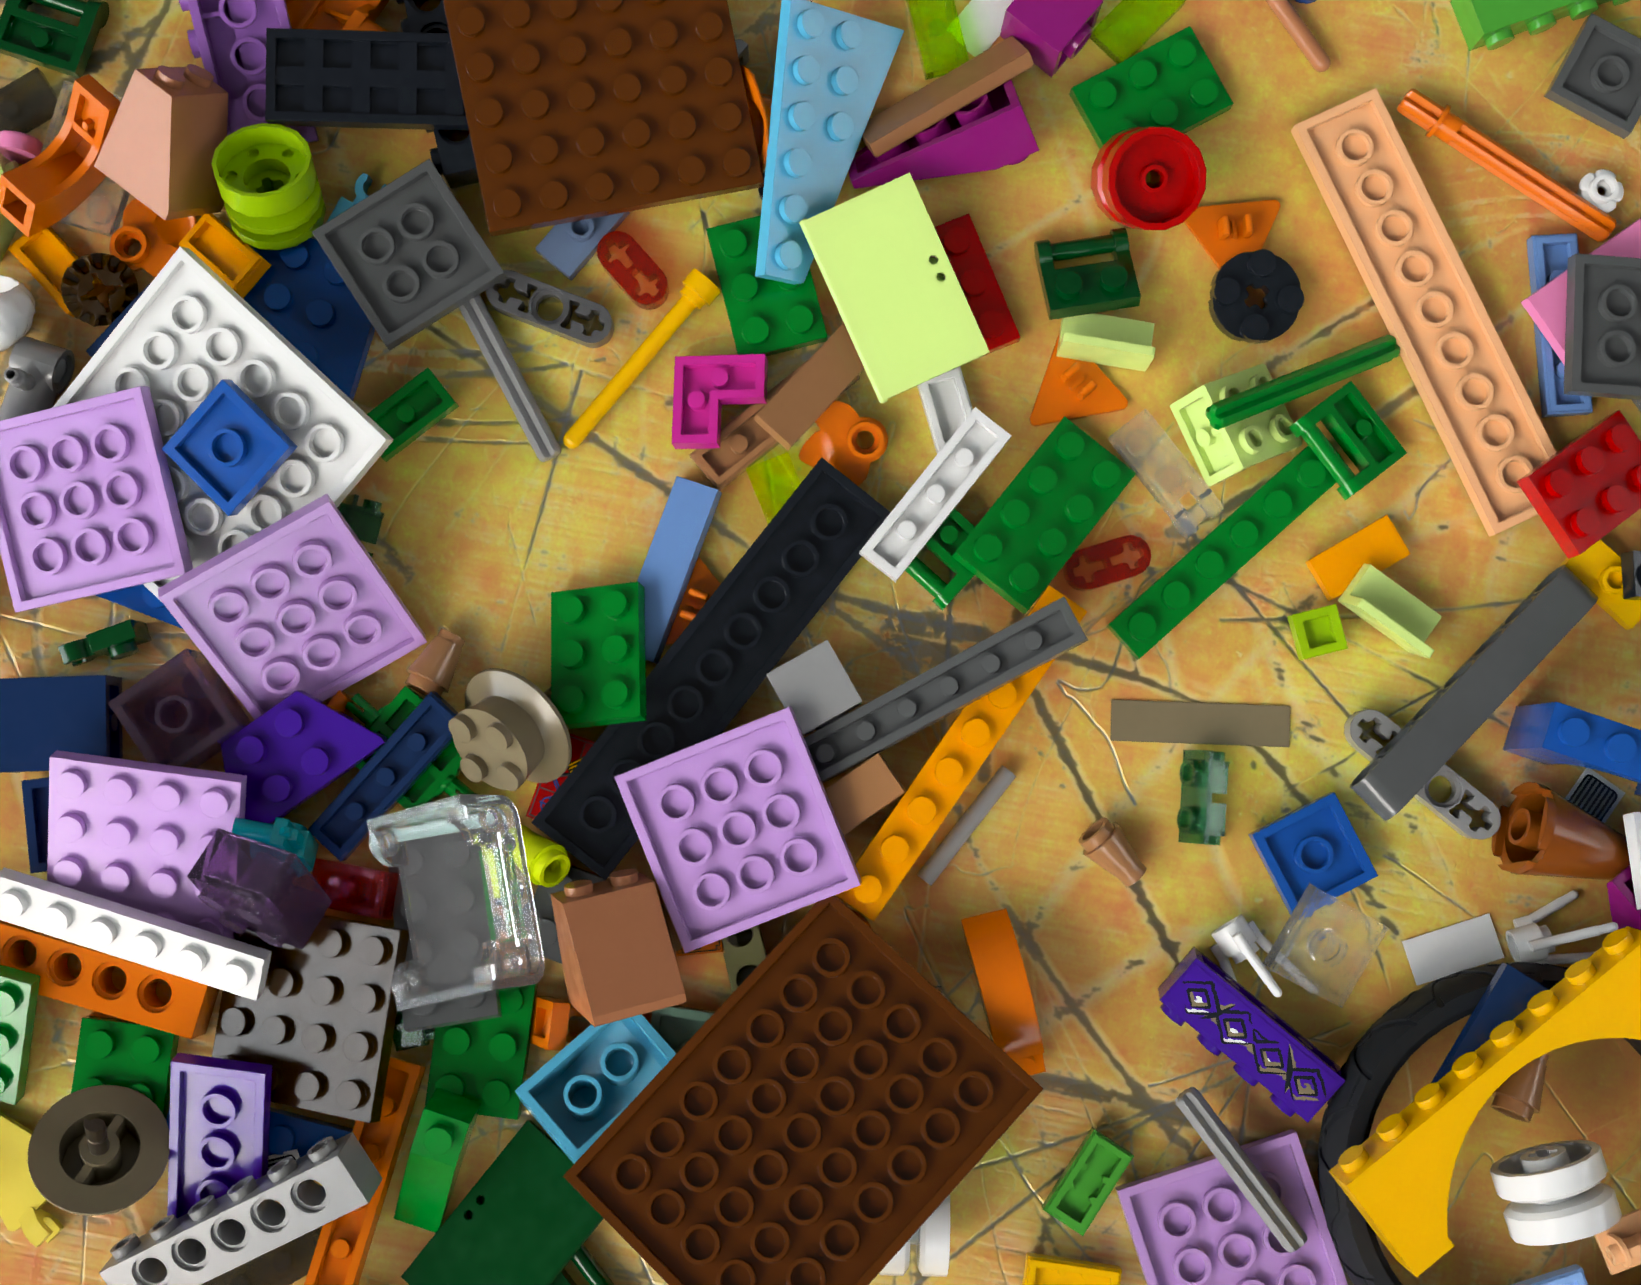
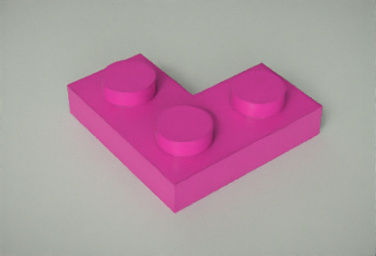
(704, 386)

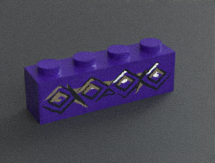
(1250, 1035)

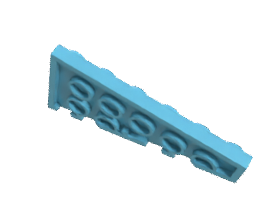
(821, 102)

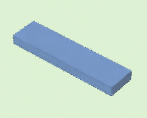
(1547, 260)
(674, 558)

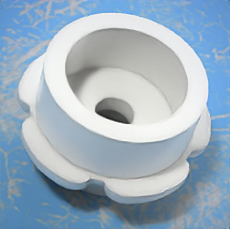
(1607, 180)

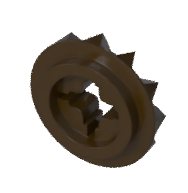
(78, 281)

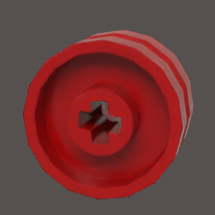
(1174, 183)

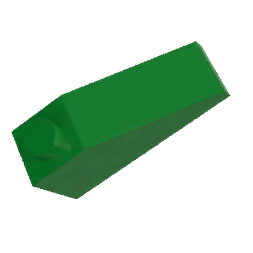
(436, 1159)

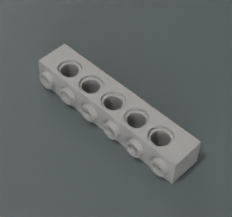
(213, 1242)

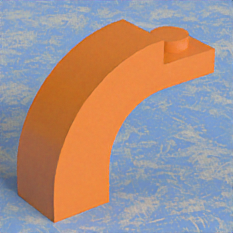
(64, 173)
(1004, 988)

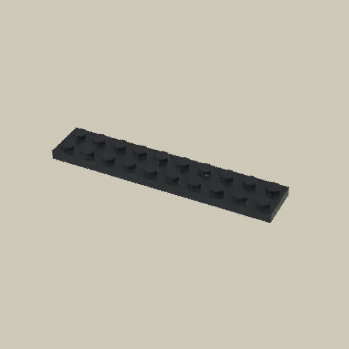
(718, 658)

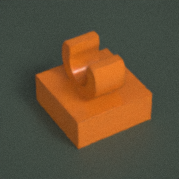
(551, 1023)

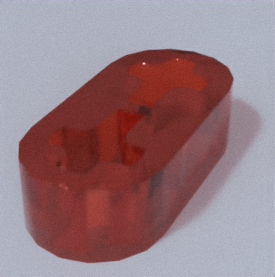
(640, 263)
(1104, 552)

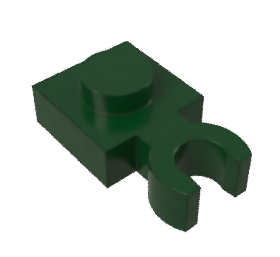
(117, 641)

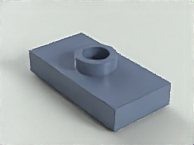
(574, 243)

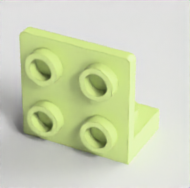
(1241, 444)

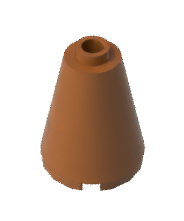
(1556, 838)

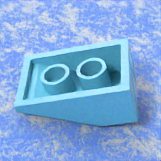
(594, 1081)

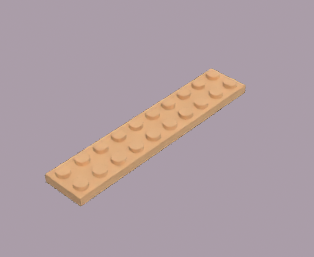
(1427, 304)

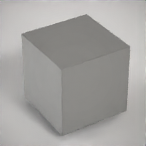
(815, 687)

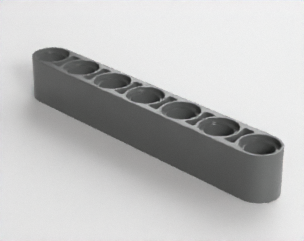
(1473, 693)

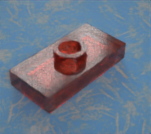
(357, 887)

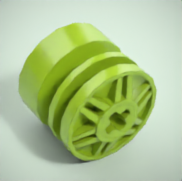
(269, 186)

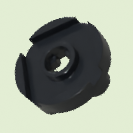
(1281, 299)

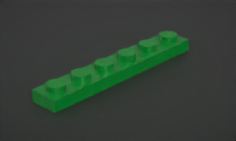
(1221, 553)

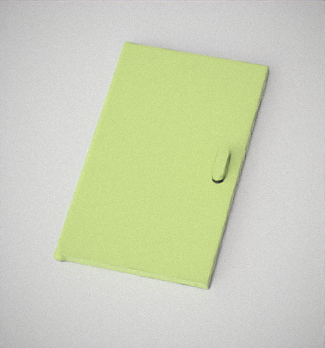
(891, 295)

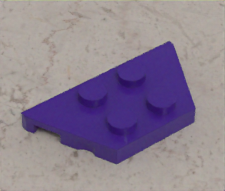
(295, 754)

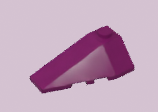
(971, 140)

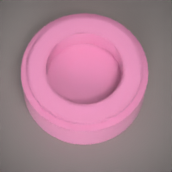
(19, 146)

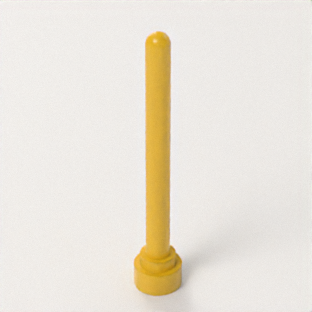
(695, 294)

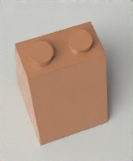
(167, 140)
(616, 948)

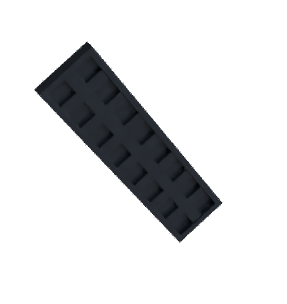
(362, 80)

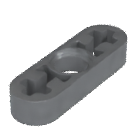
(586, 310)

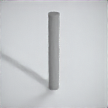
(966, 825)

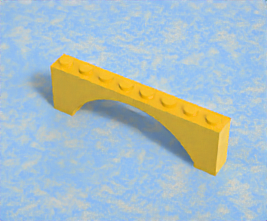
(1406, 1167)

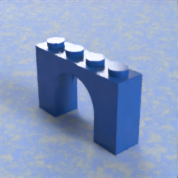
(1571, 736)

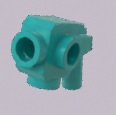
(282, 835)

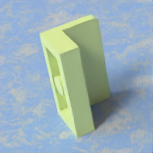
(1107, 341)
(1391, 610)

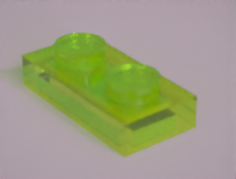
(937, 36)

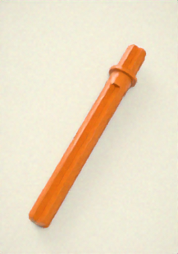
(1506, 165)

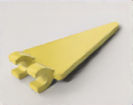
(18, 1195)

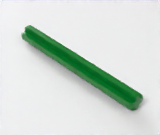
(1302, 382)

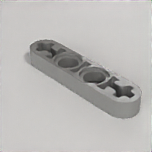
(1458, 819)

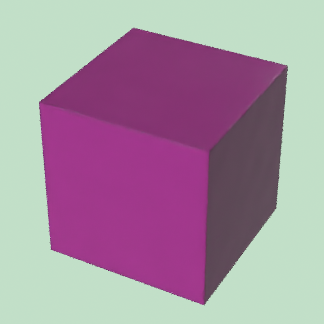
(1051, 28)

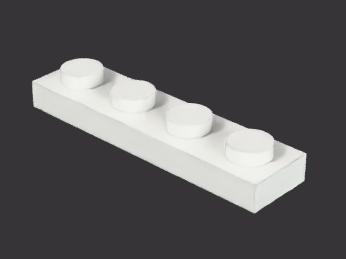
(935, 494)

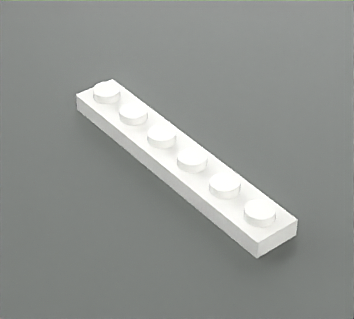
(133, 934)

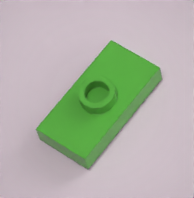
(1087, 1181)

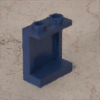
(56, 715)

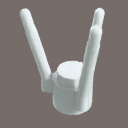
(1238, 941)
(1534, 942)

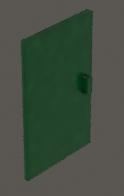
(519, 1227)

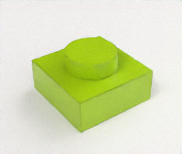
(1317, 632)

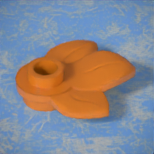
(157, 237)
(838, 443)

